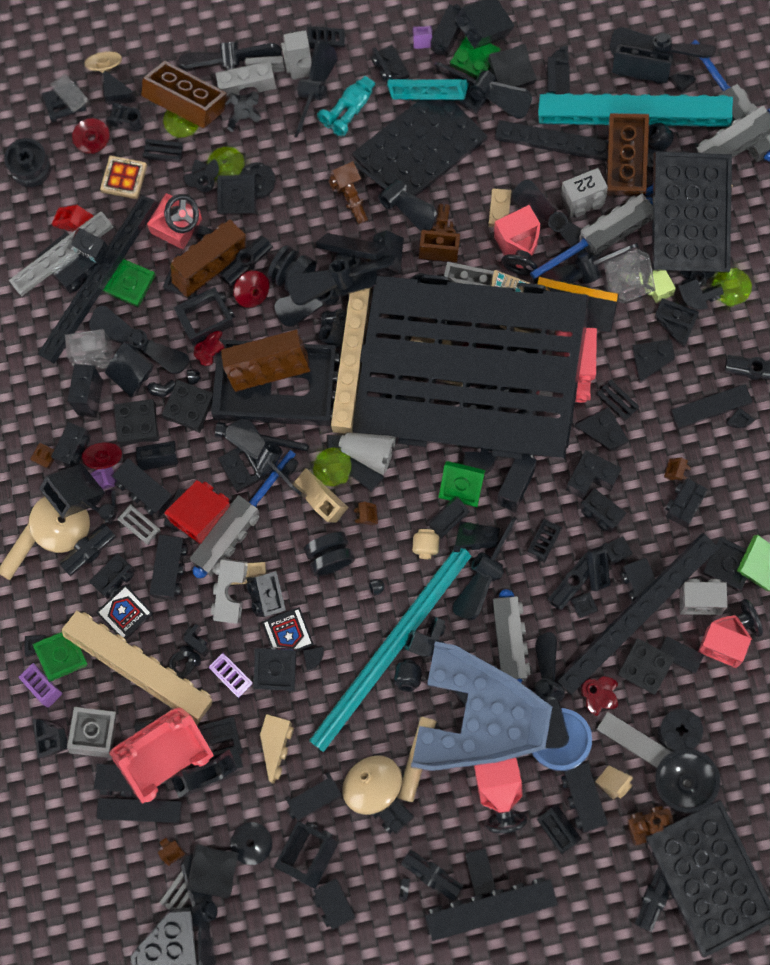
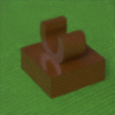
(42, 456)
(676, 468)
(367, 513)
(171, 851)

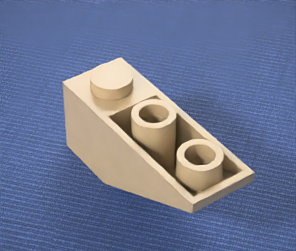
(321, 497)
(274, 739)
(614, 782)

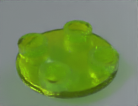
(735, 285)
(332, 467)

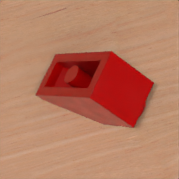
(71, 218)

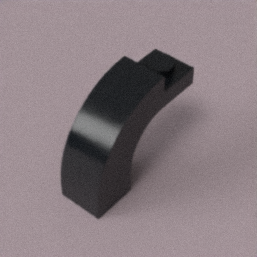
(210, 774)

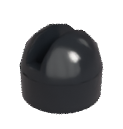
(193, 376)
(376, 586)

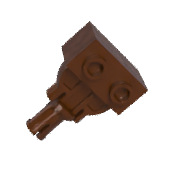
(344, 180)
(440, 242)
(644, 825)

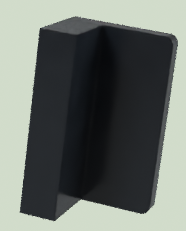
(557, 77)

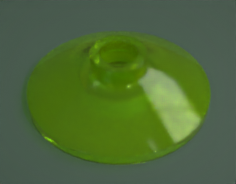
(178, 127)
(235, 161)

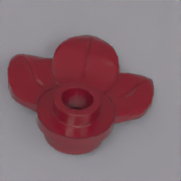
(210, 346)
(603, 695)

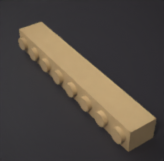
(350, 364)
(136, 666)

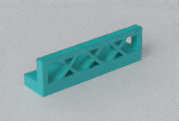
(427, 89)

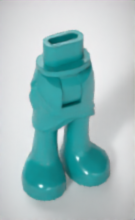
(353, 99)

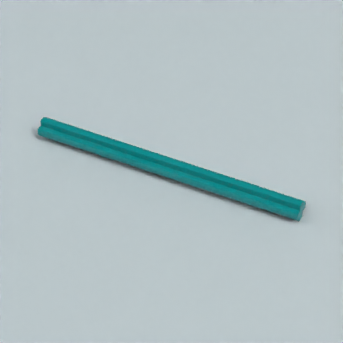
(389, 649)

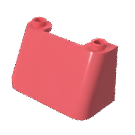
(588, 363)
(160, 752)

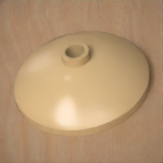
(55, 535)
(372, 784)

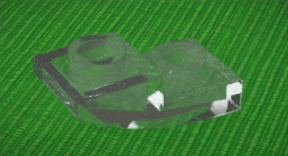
(69, 93)

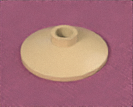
(103, 61)

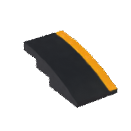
(601, 302)

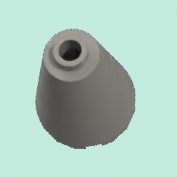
(369, 449)

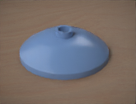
(575, 751)

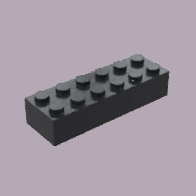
(491, 910)

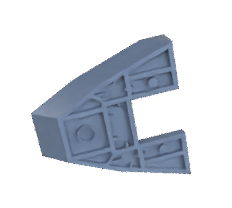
(499, 716)

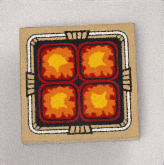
(123, 177)

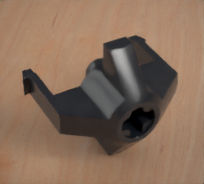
(243, 108)

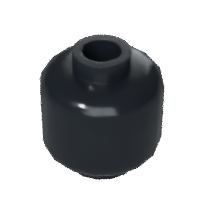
(660, 136)
(407, 675)

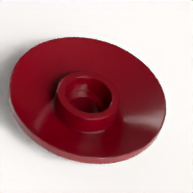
(87, 129)
(246, 284)
(102, 455)

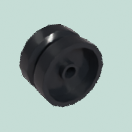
(27, 162)
(329, 553)

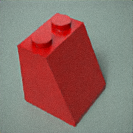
(197, 510)

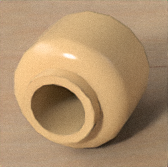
(425, 543)

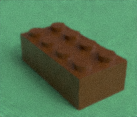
(183, 94)
(627, 154)
(207, 258)
(265, 360)

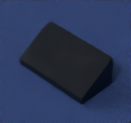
(156, 455)
(559, 829)

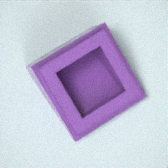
(422, 37)
(104, 477)

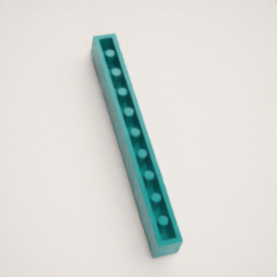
(667, 109)

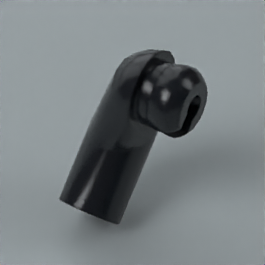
(161, 390)

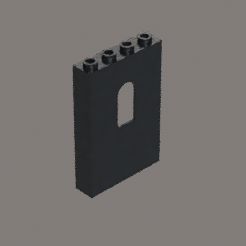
(261, 406)

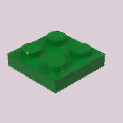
(472, 60)
(130, 283)
(461, 482)
(59, 656)

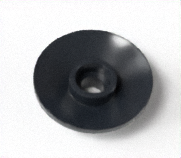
(261, 847)

